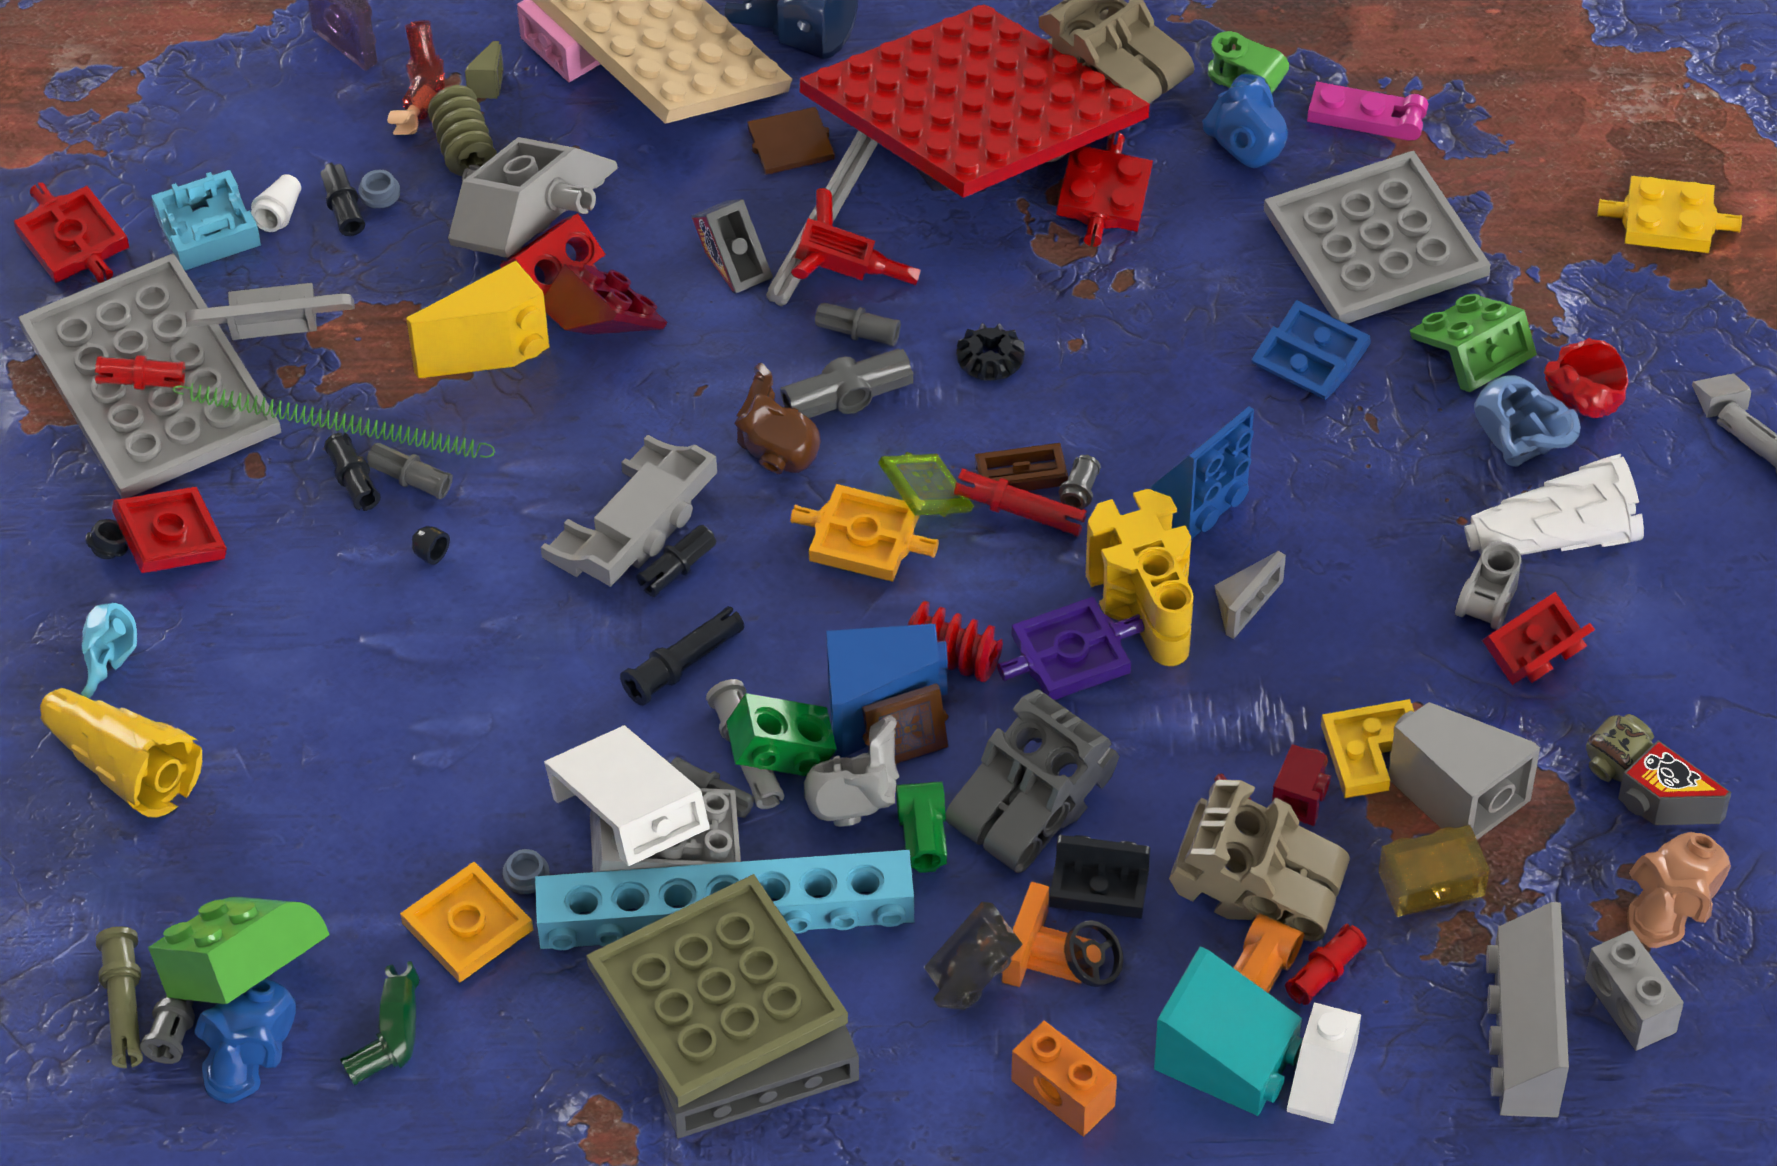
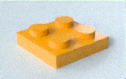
(466, 922)

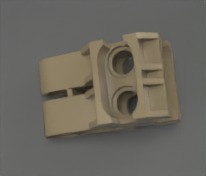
(1118, 44)
(1271, 864)

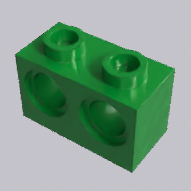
(780, 734)

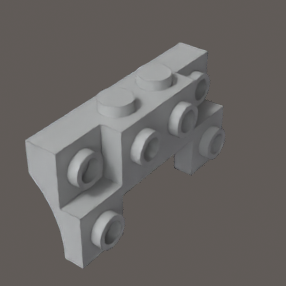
(639, 515)

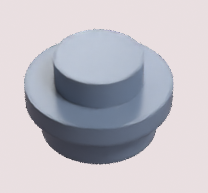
(379, 189)
(521, 870)

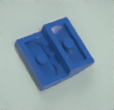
(1311, 350)

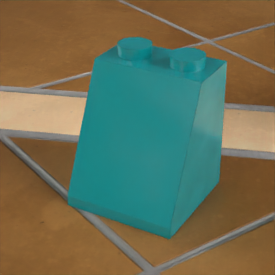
(1226, 1035)

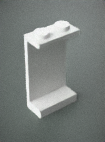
(631, 791)

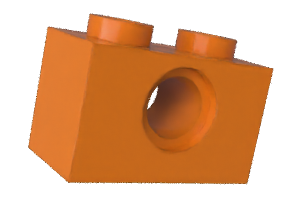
(1063, 1078)

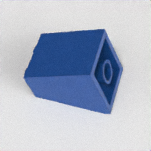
(876, 666)

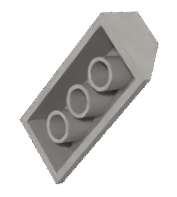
(1529, 1014)

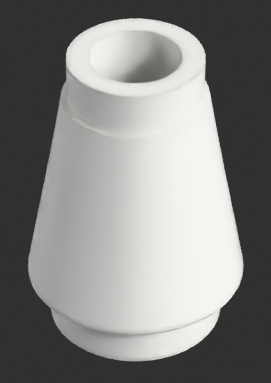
(275, 205)

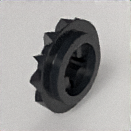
(990, 365)

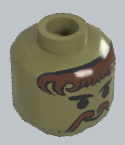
(1617, 746)

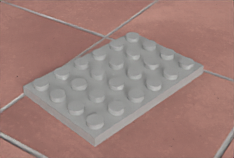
(151, 431)

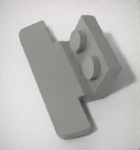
(270, 311)

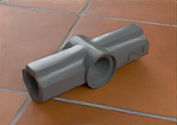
(849, 384)

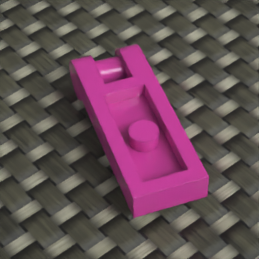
(1368, 111)

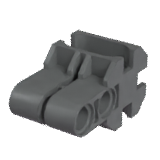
(1018, 797)

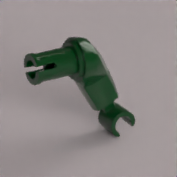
(395, 1025)

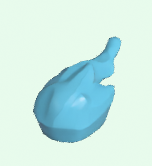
(107, 636)

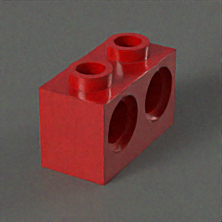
(550, 253)

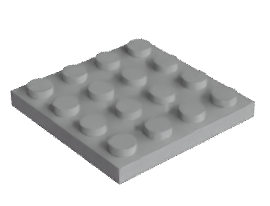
(1376, 238)

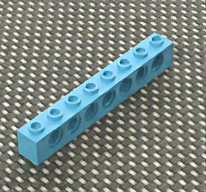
(789, 880)

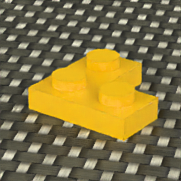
(1357, 743)

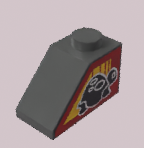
(732, 244)
(1672, 790)

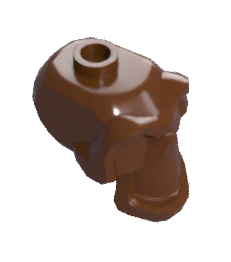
(773, 433)

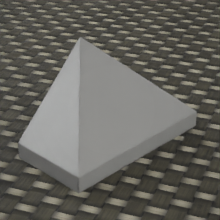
(1248, 591)

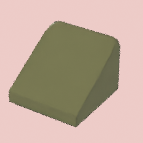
(486, 72)

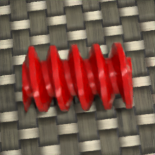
(964, 646)

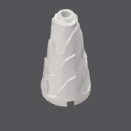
(1565, 513)

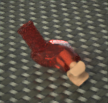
(425, 75)

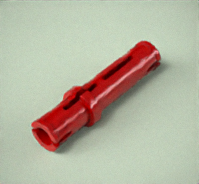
(1019, 502)

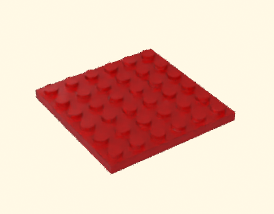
(973, 99)

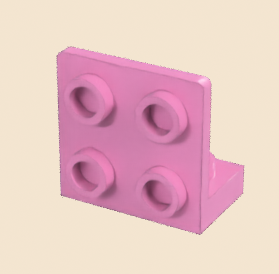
(553, 42)

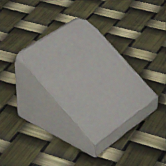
(1719, 391)

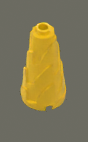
(129, 753)

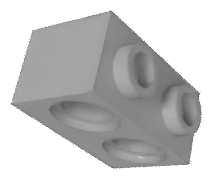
(1634, 990)

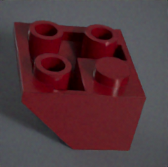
(599, 303)

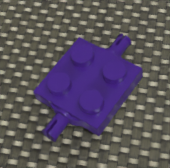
(1071, 648)

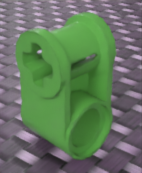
(1245, 59)

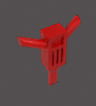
(841, 250)

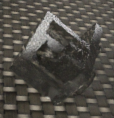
(972, 957)

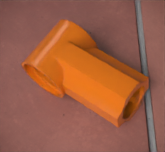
(1268, 950)

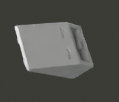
(712, 846)

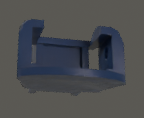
(807, 25)

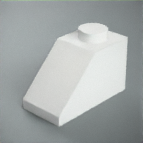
(1324, 1063)

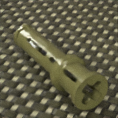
(120, 978)

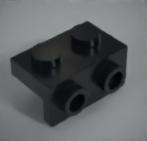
(1100, 876)

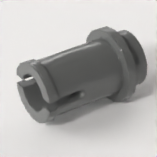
(1078, 487)

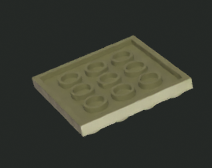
(716, 990)

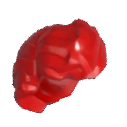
(1588, 378)

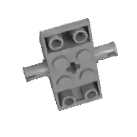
(523, 193)

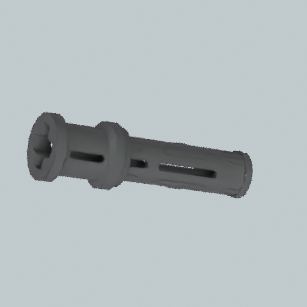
(170, 1023)

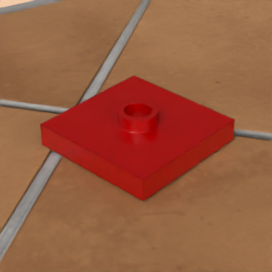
(169, 529)

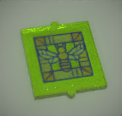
(924, 484)

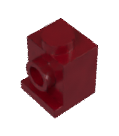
(1303, 782)

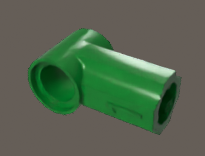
(922, 816)

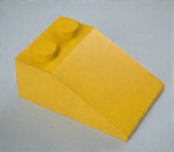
(480, 326)

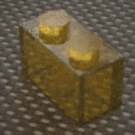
(1433, 870)

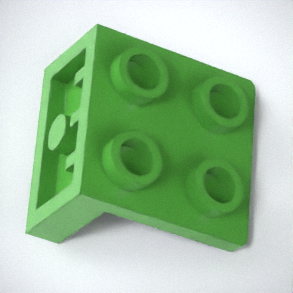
(1481, 337)

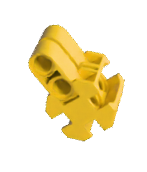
(1144, 571)

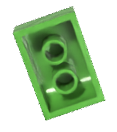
(233, 946)

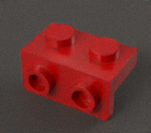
(1535, 638)

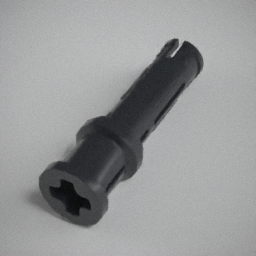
(666, 665)

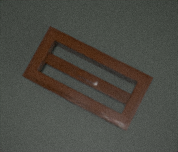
(1023, 474)

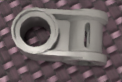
(1490, 591)

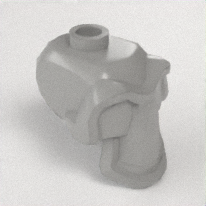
(855, 786)

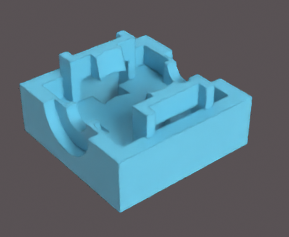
(209, 231)

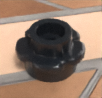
(106, 539)

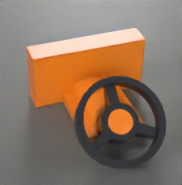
(1057, 951)

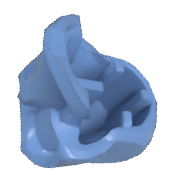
(1524, 420)

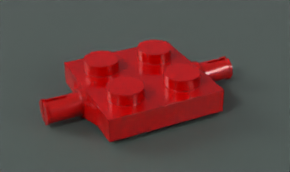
(1104, 188)
(71, 233)

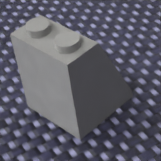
(1461, 768)

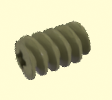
(460, 128)

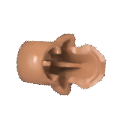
(1676, 885)

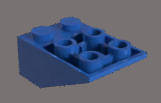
(1211, 476)

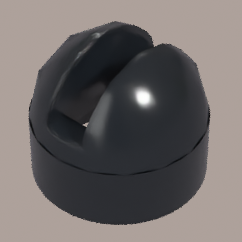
(430, 544)

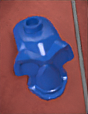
(1247, 122)
(243, 1037)

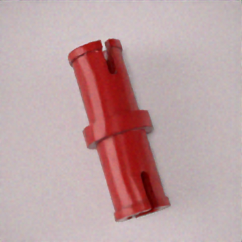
(139, 372)
(1326, 964)

